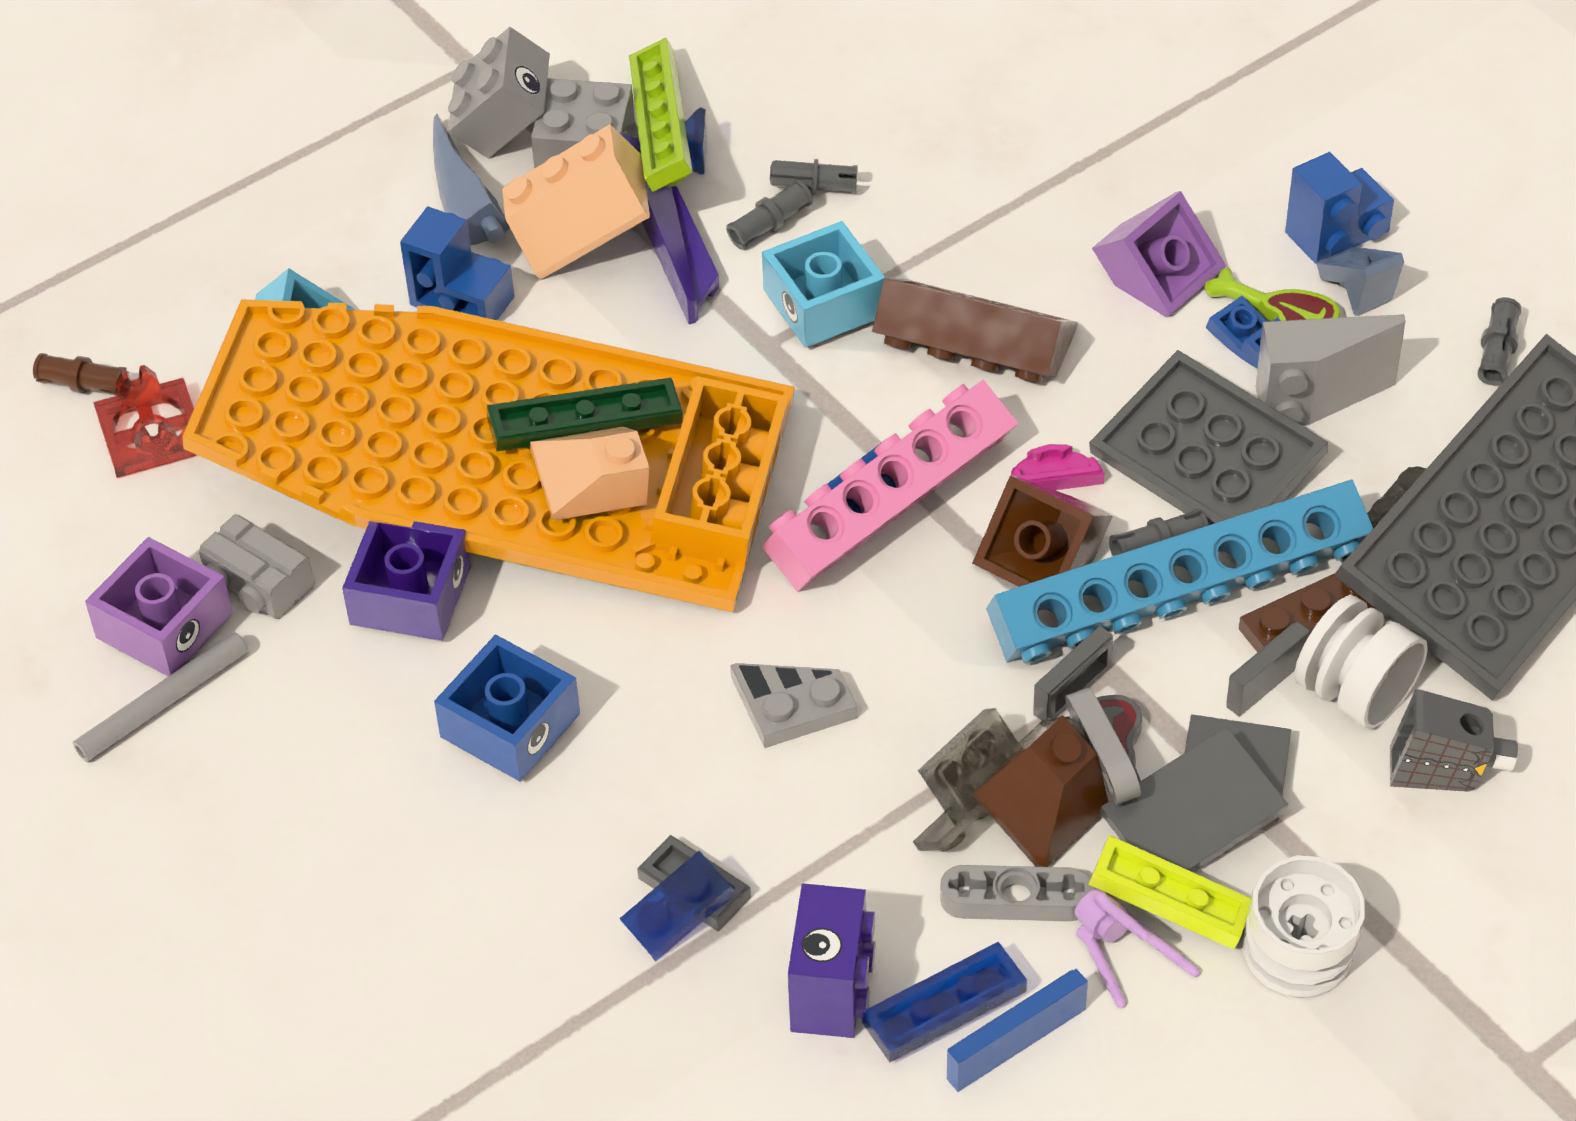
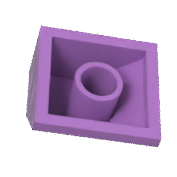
(1160, 255)

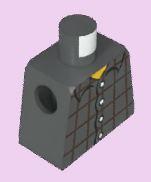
(1446, 745)

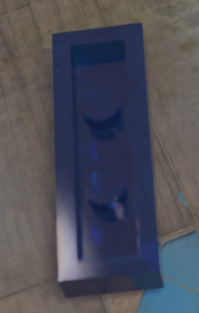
(944, 1001)

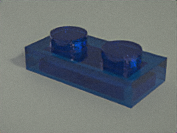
(677, 905)

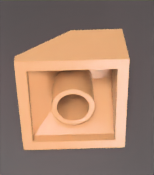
(592, 472)

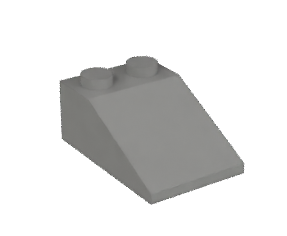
(1327, 363)

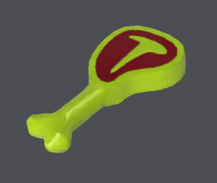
(1284, 304)

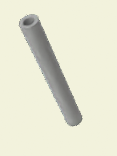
(160, 697)

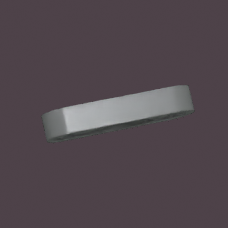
(1098, 732)
(979, 876)

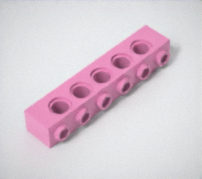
(805, 556)

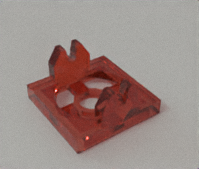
(140, 395)

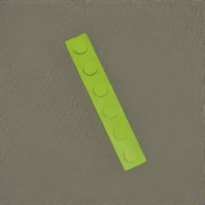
(660, 115)

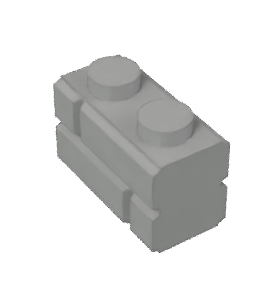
(258, 566)

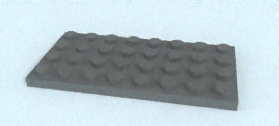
(1488, 532)

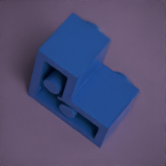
(1335, 208)
(446, 272)

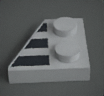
(792, 699)

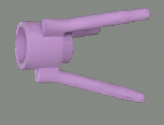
(1108, 920)

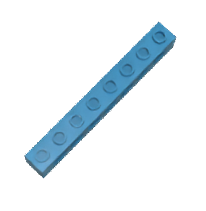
(1333, 509)

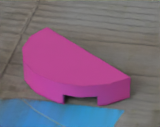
(1059, 468)

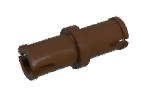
(76, 373)

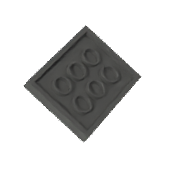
(1207, 443)

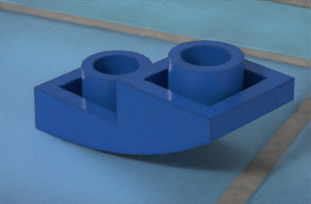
(1239, 329)

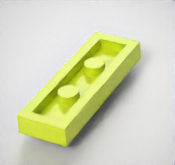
(1171, 892)

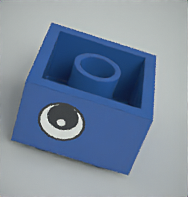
(507, 707)

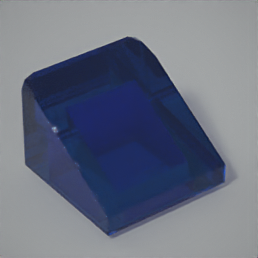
(697, 140)

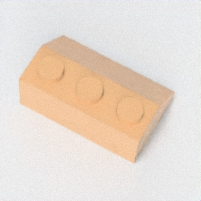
(577, 201)

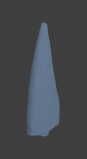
(464, 192)

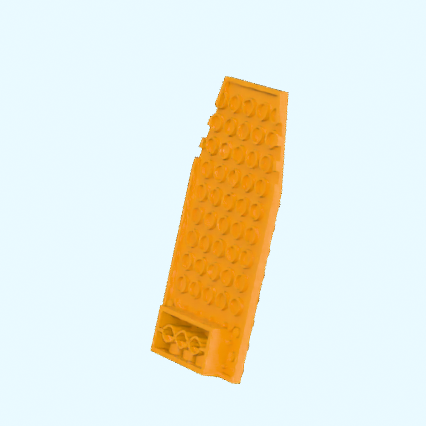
(392, 427)

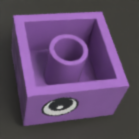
(159, 606)

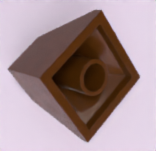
(1039, 533)
(1046, 792)

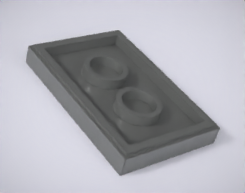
(1198, 804)

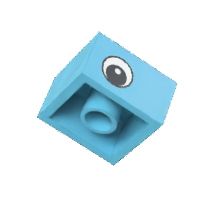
(822, 283)

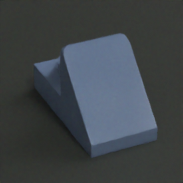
(1366, 274)

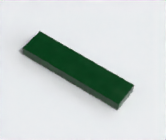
(559, 415)

